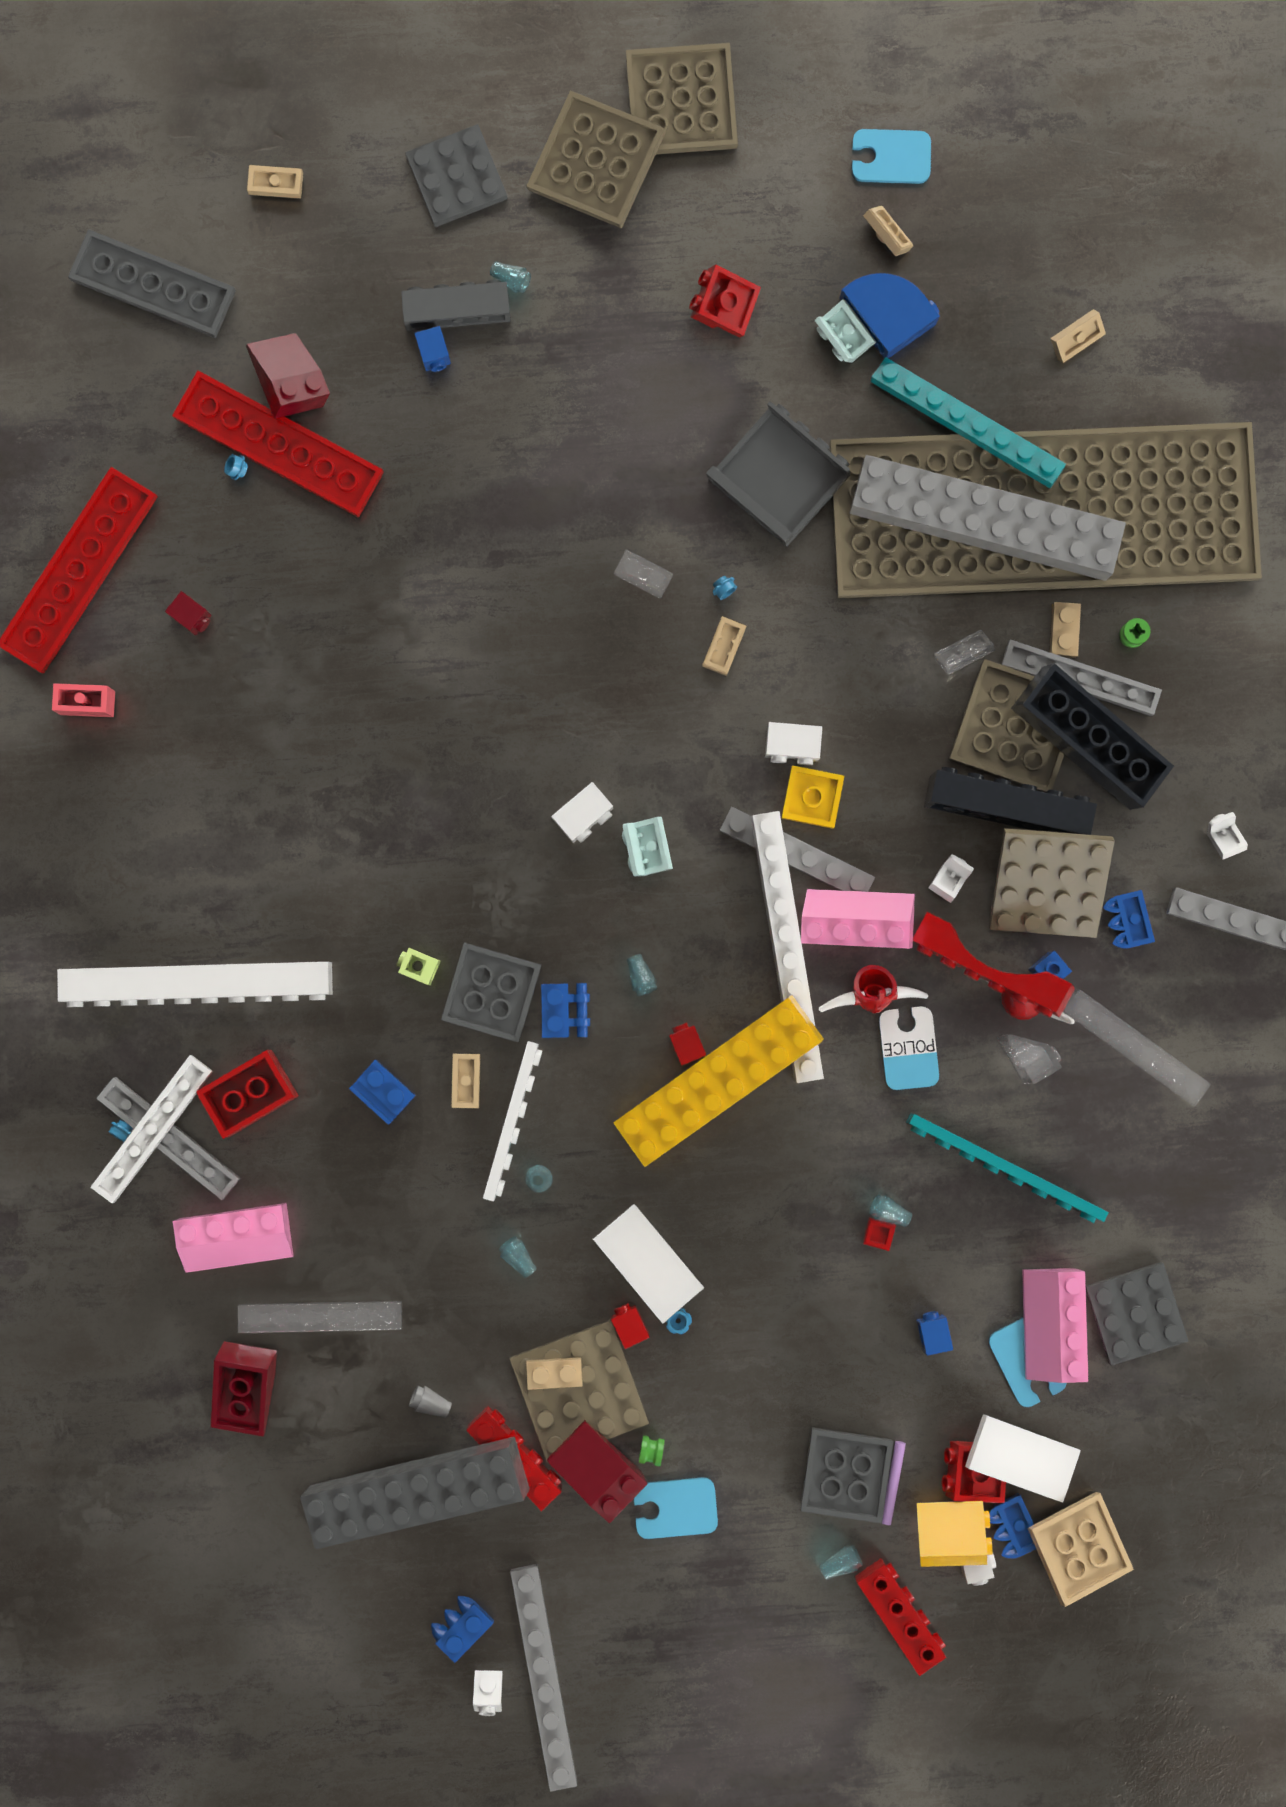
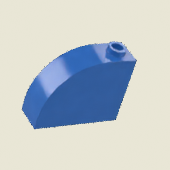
(890, 310)

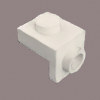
(1226, 835)
(950, 878)
(487, 1692)

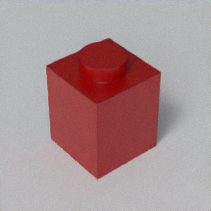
(686, 1043)
(629, 1325)

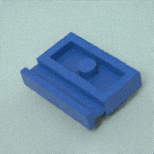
(382, 1092)

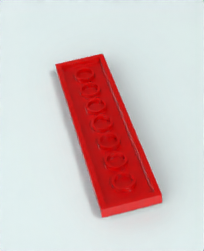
(278, 444)
(77, 570)

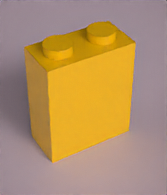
(953, 1533)

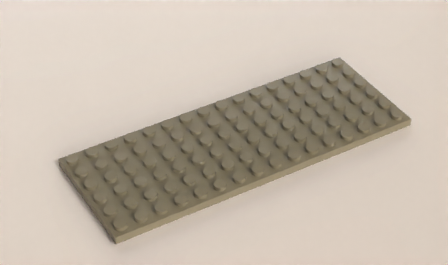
(1175, 486)

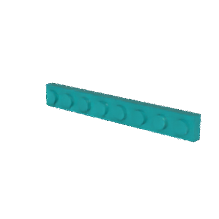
(968, 422)
(1016, 1174)

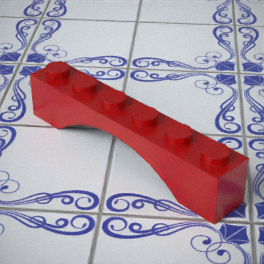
(1040, 989)

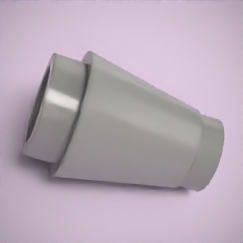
(429, 1402)

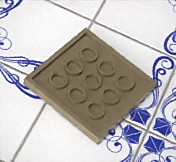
(686, 94)
(596, 159)
(997, 738)
(1051, 882)
(605, 1400)

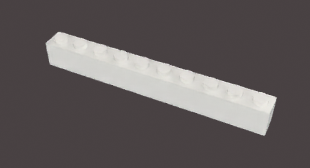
(784, 929)
(193, 982)

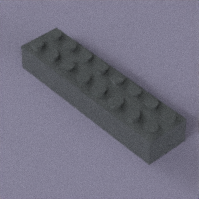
(415, 1493)

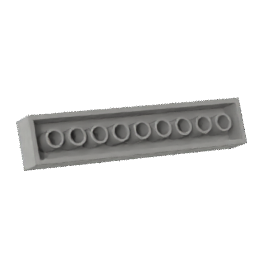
(987, 518)

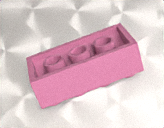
(858, 918)
(233, 1237)
(1055, 1325)

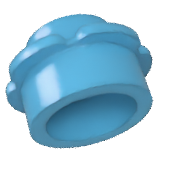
(235, 466)
(724, 587)
(120, 1130)
(681, 1327)

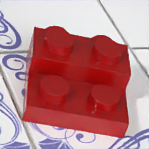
(724, 300)
(967, 1484)

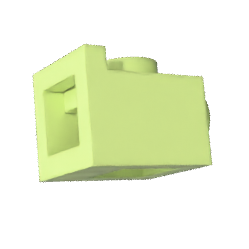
(429, 968)

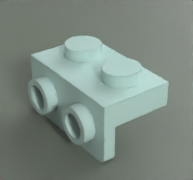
(845, 332)
(647, 847)

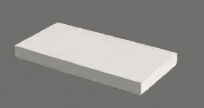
(648, 1263)
(1022, 1458)

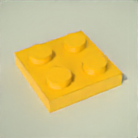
(812, 797)

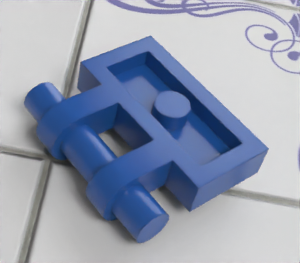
(556, 1010)

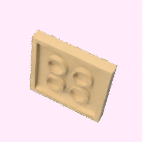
(1080, 1549)

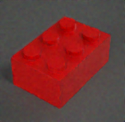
(247, 1094)

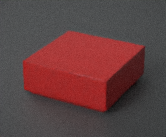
(879, 1234)

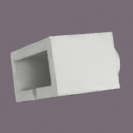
(793, 742)
(582, 813)

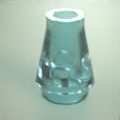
(515, 276)
(641, 976)
(539, 1171)
(889, 1211)
(516, 1255)
(843, 1562)

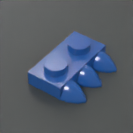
(1131, 920)
(1015, 1526)
(463, 1628)

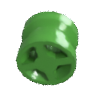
(1129, 634)
(651, 1451)

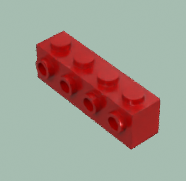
(543, 1484)
(900, 1617)

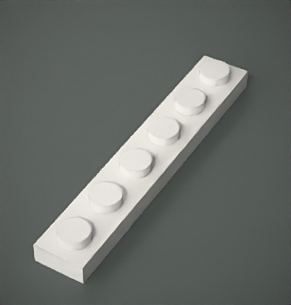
(151, 1129)
(510, 1132)

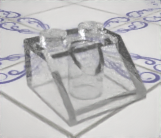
(1030, 1058)

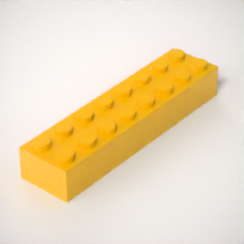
(718, 1080)

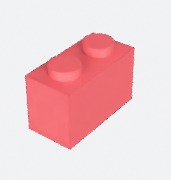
(83, 700)

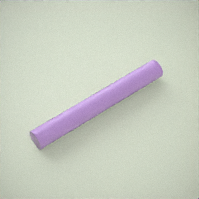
(893, 1481)

